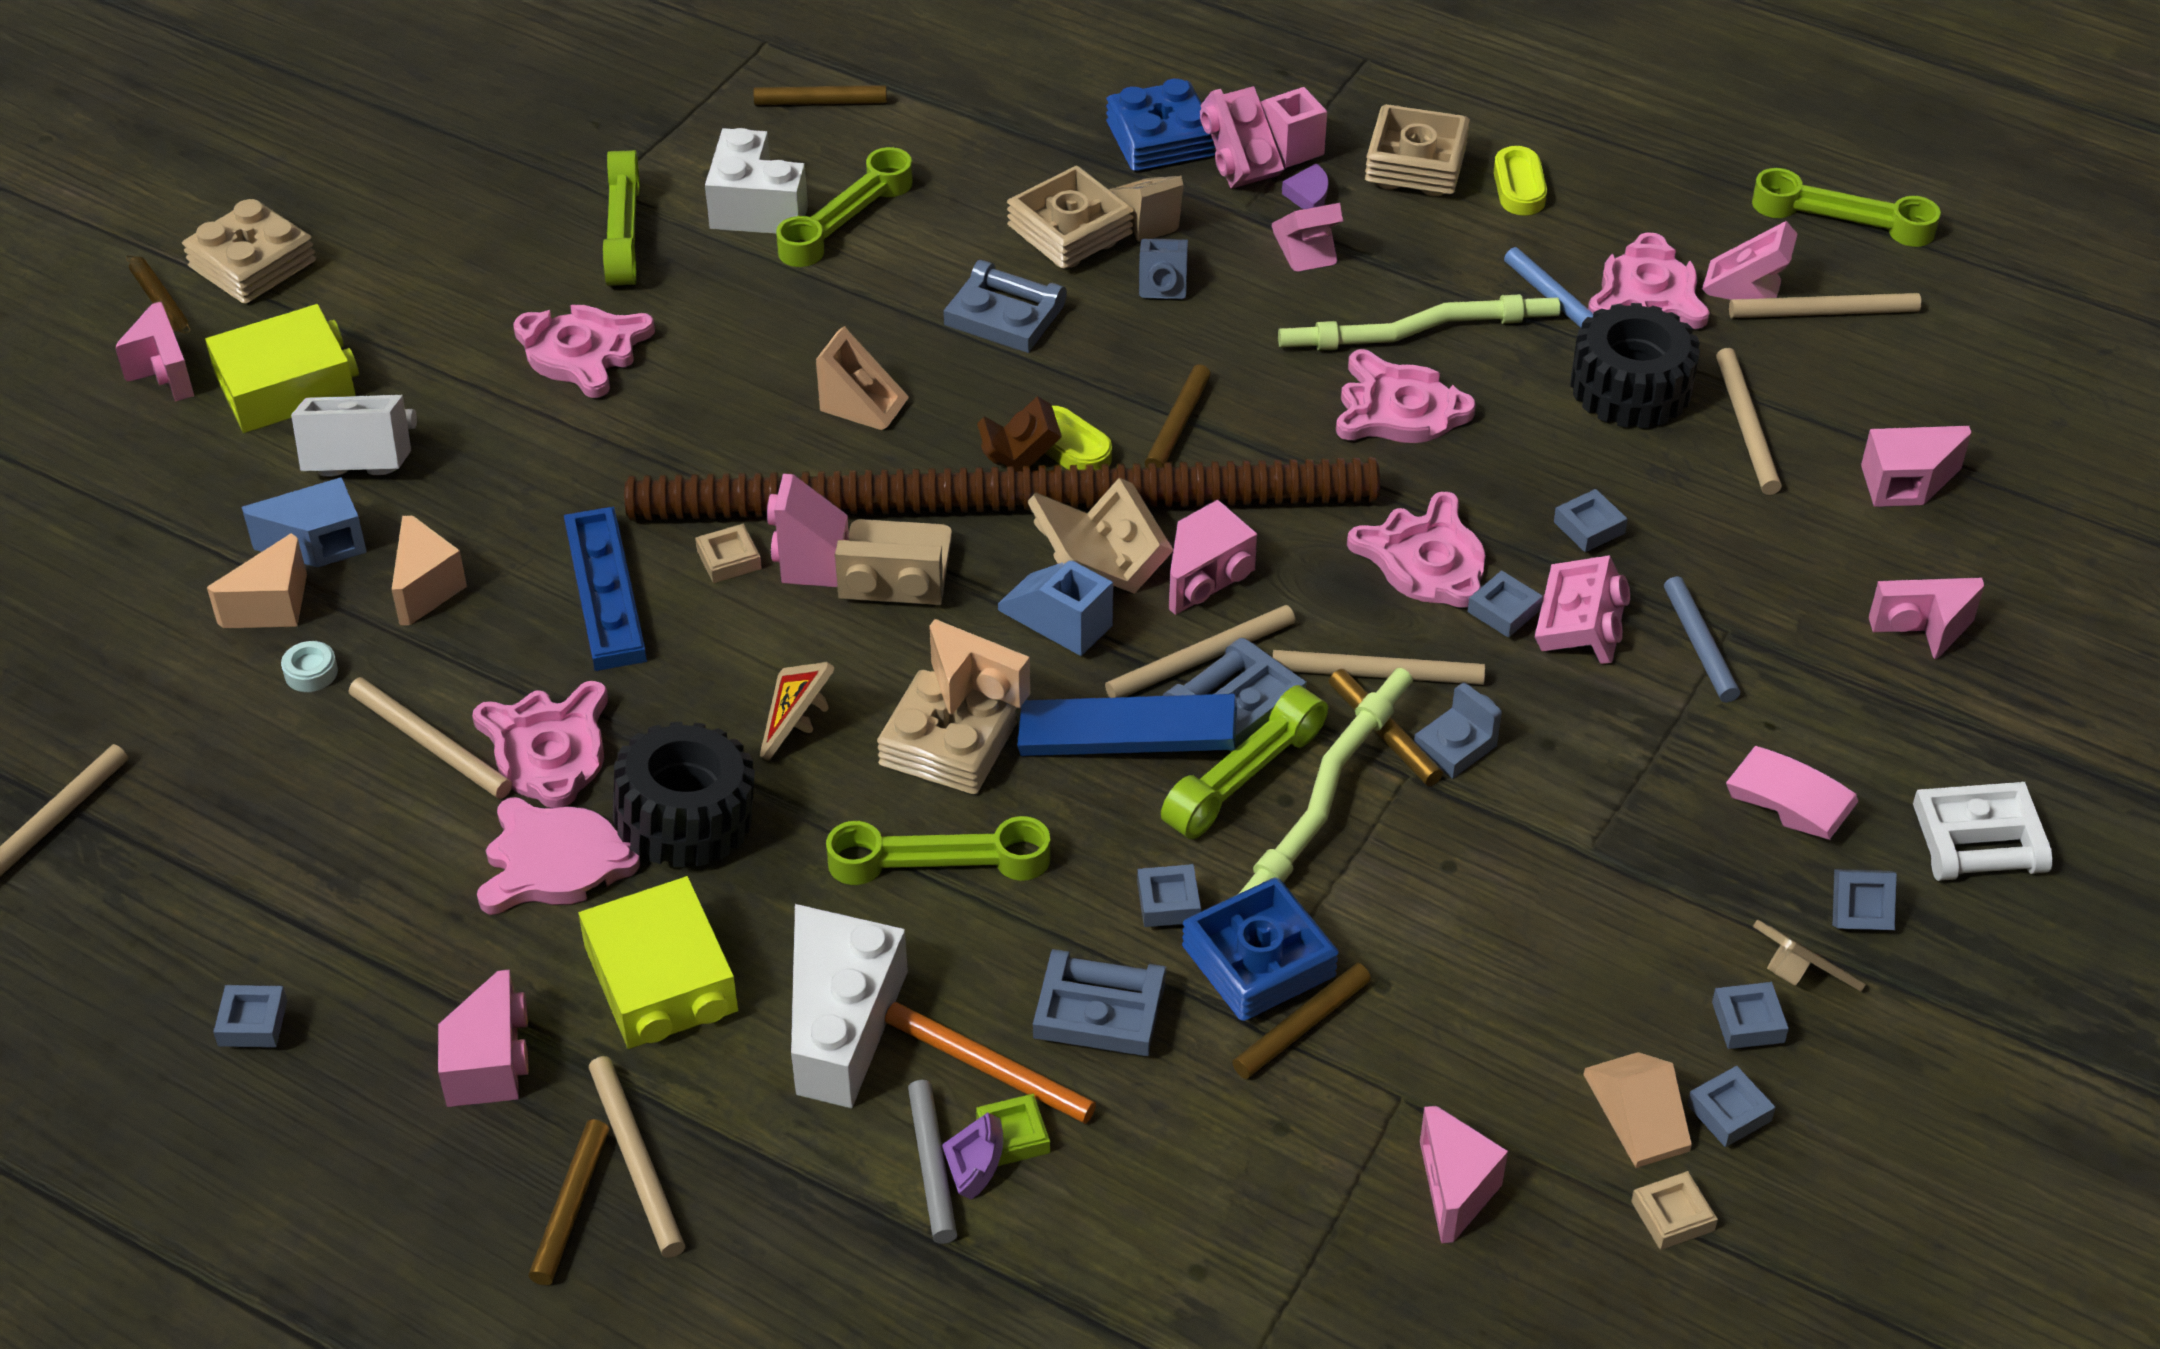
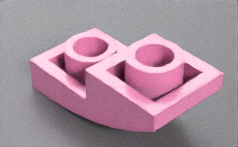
(1798, 792)

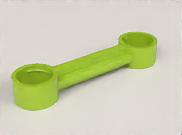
(844, 207)
(1846, 207)
(619, 246)
(1196, 802)
(938, 850)

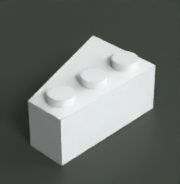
(842, 988)

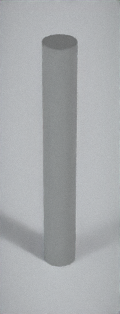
(932, 1162)

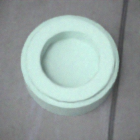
(309, 666)

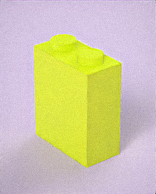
(279, 363)
(658, 962)

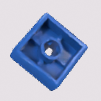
(1159, 125)
(1259, 948)

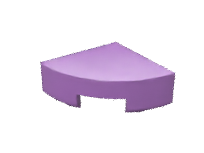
(1307, 188)
(975, 1154)

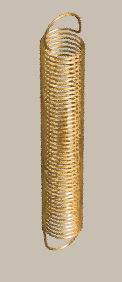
(160, 287)

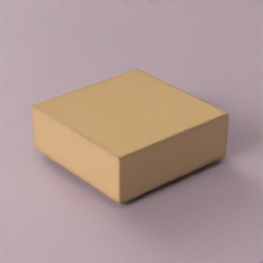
(728, 553)
(1674, 1210)

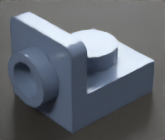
(1163, 268)
(1462, 732)

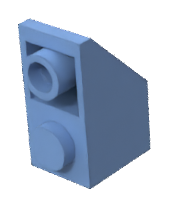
(317, 515)
(1063, 605)

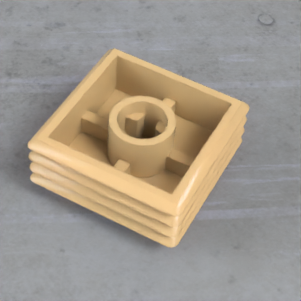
(1417, 150)
(1070, 217)
(249, 250)
(942, 746)

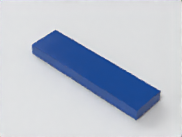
(605, 589)
(1128, 725)

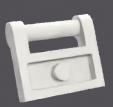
(1982, 815)

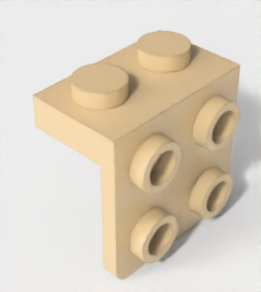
(1112, 539)
(893, 561)

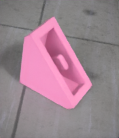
(1460, 1169)

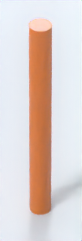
(990, 1062)

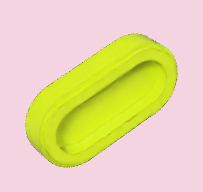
(1520, 180)
(1079, 442)

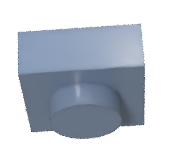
(1590, 520)
(1505, 604)
(1167, 894)
(1864, 899)
(1750, 1015)
(250, 1016)
(1731, 1106)

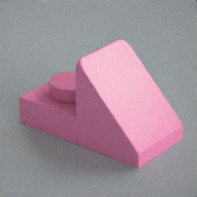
(1308, 237)
(1753, 266)
(153, 350)
(1932, 605)

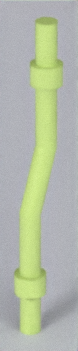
(1329, 335)
(1370, 716)

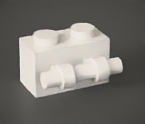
(353, 434)

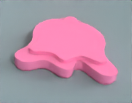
(1654, 278)
(581, 344)
(1399, 402)
(1426, 555)
(546, 745)
(552, 856)

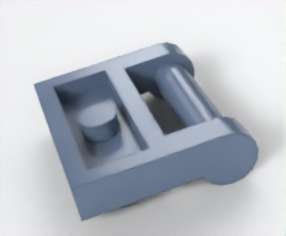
(1002, 317)
(1255, 689)
(1098, 1014)

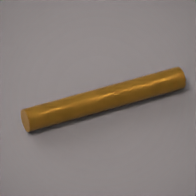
(820, 95)
(1178, 416)
(1391, 732)
(1301, 1021)
(568, 1202)

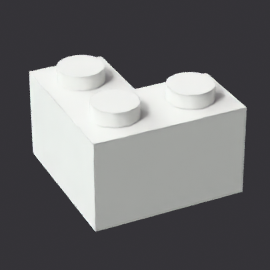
(750, 190)

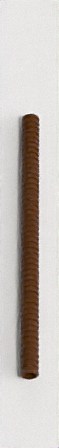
(1010, 487)

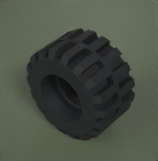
(1634, 365)
(683, 794)

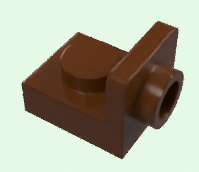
(1023, 438)

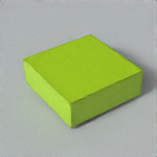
(1022, 1128)

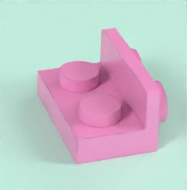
(1241, 136)
(1583, 607)

